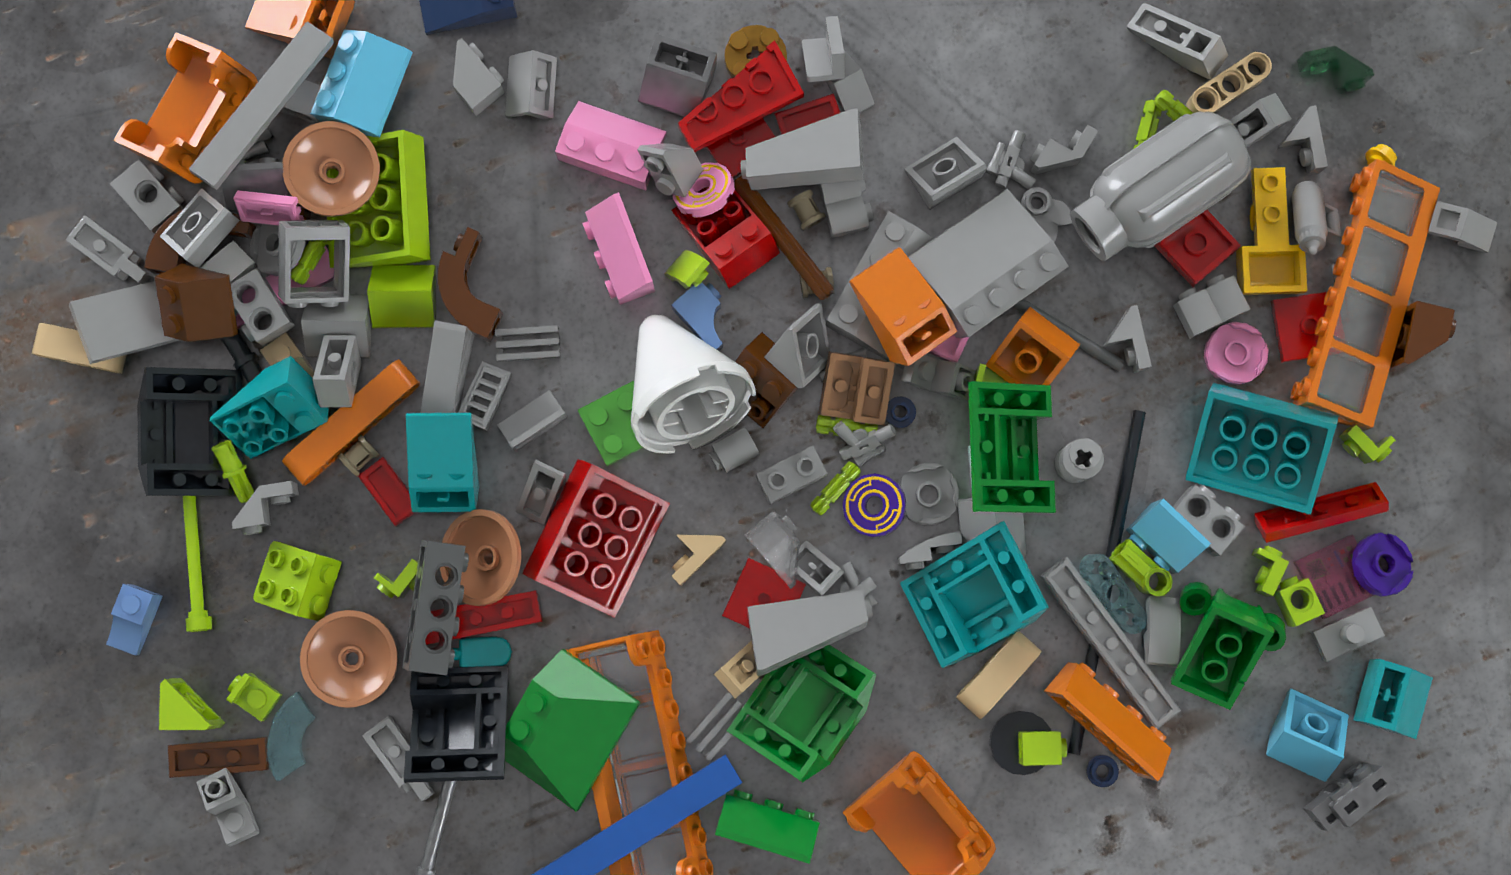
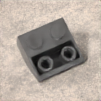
(677, 76)
(254, 177)

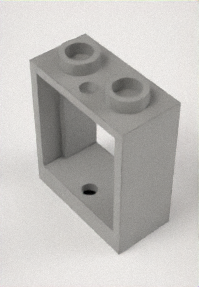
(314, 230)

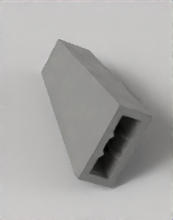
(809, 155)
(447, 368)
(801, 626)

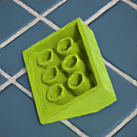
(394, 221)

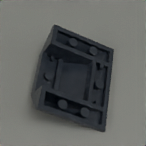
(178, 432)
(458, 725)

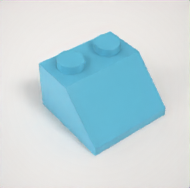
(1167, 536)
(1308, 735)

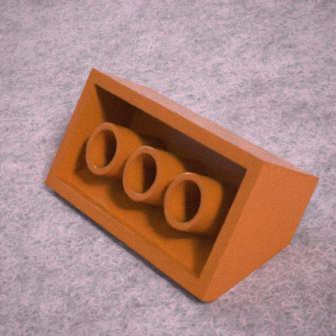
(1110, 721)

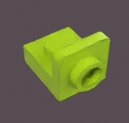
(1270, 576)
(253, 695)

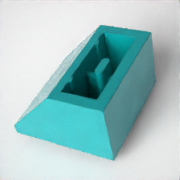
(1393, 698)

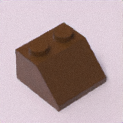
(195, 304)
(1422, 331)

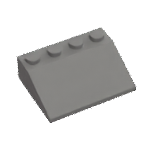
(988, 262)
(848, 315)

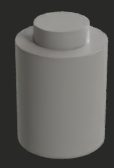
(733, 450)

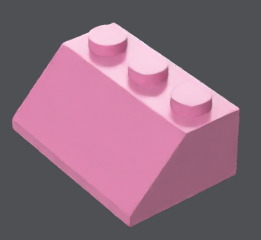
(607, 144)
(618, 250)

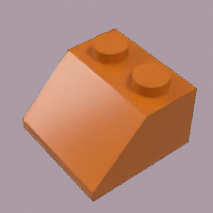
(1032, 351)

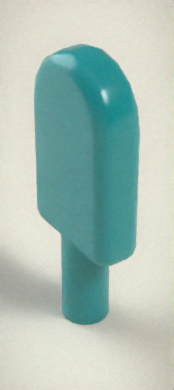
(483, 651)

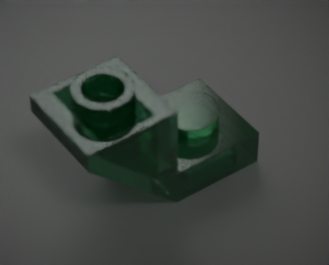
(1345, 69)

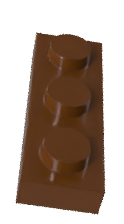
(211, 757)

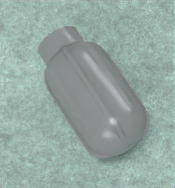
(1162, 184)

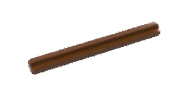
(785, 240)

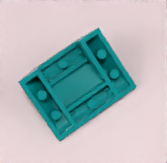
(975, 596)

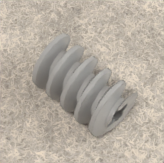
(1090, 454)

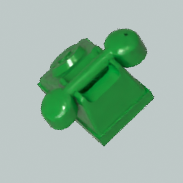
(1224, 644)

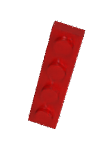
(1326, 512)
(504, 614)

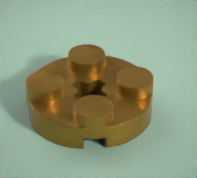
(748, 39)

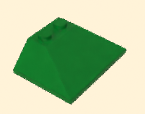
(1006, 447)
(805, 711)
(567, 727)

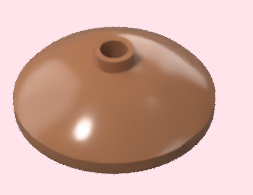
(329, 147)
(485, 535)
(326, 658)

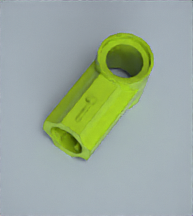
(1139, 568)

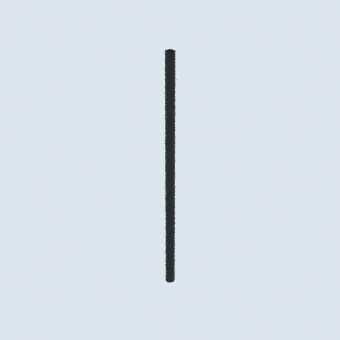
(1114, 540)

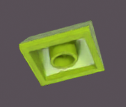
(402, 296)
(184, 709)

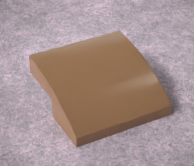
(856, 388)

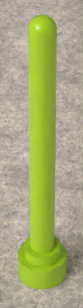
(198, 617)

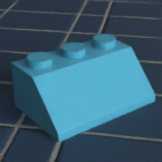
(361, 82)

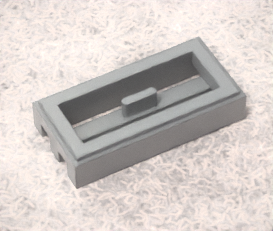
(500, 344)
(700, 747)

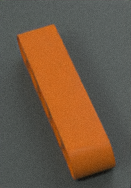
(348, 423)

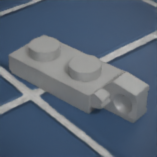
(107, 251)
(390, 748)

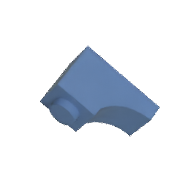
(698, 310)
(132, 618)

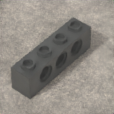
(422, 622)

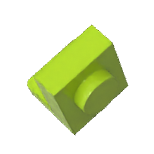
(1359, 445)
(402, 584)

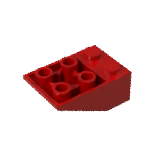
(731, 239)

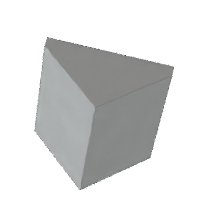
(945, 172)
(199, 228)
(344, 319)
(802, 348)
(976, 523)

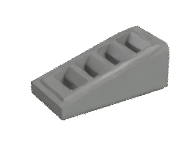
(485, 422)

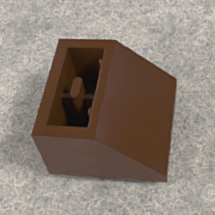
(770, 384)

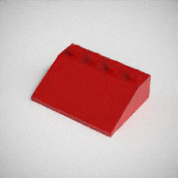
(596, 538)

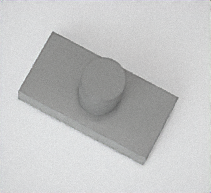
(1347, 634)

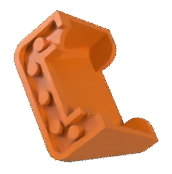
(193, 108)
(922, 821)

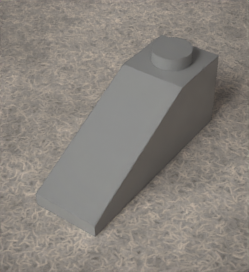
(1179, 40)

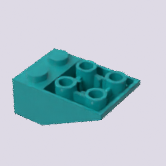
(271, 409)
(441, 462)

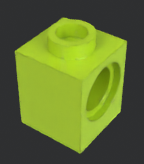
(1311, 605)
(1041, 748)

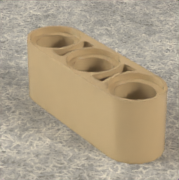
(1238, 76)
(66, 346)
(998, 674)

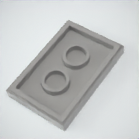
(119, 322)

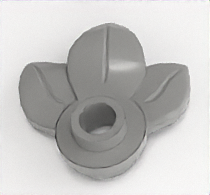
(1050, 215)

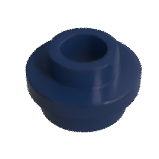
(905, 421)
(1112, 771)

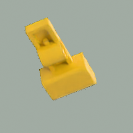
(1272, 263)

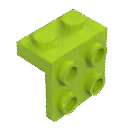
(296, 581)

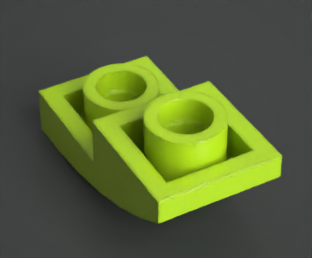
(688, 269)

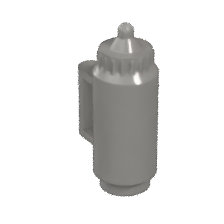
(1313, 218)

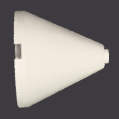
(684, 388)

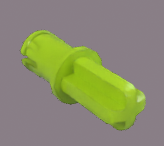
(233, 470)

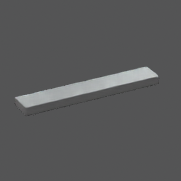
(261, 105)
(1110, 643)

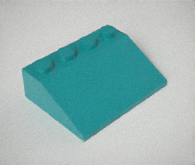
(1261, 448)

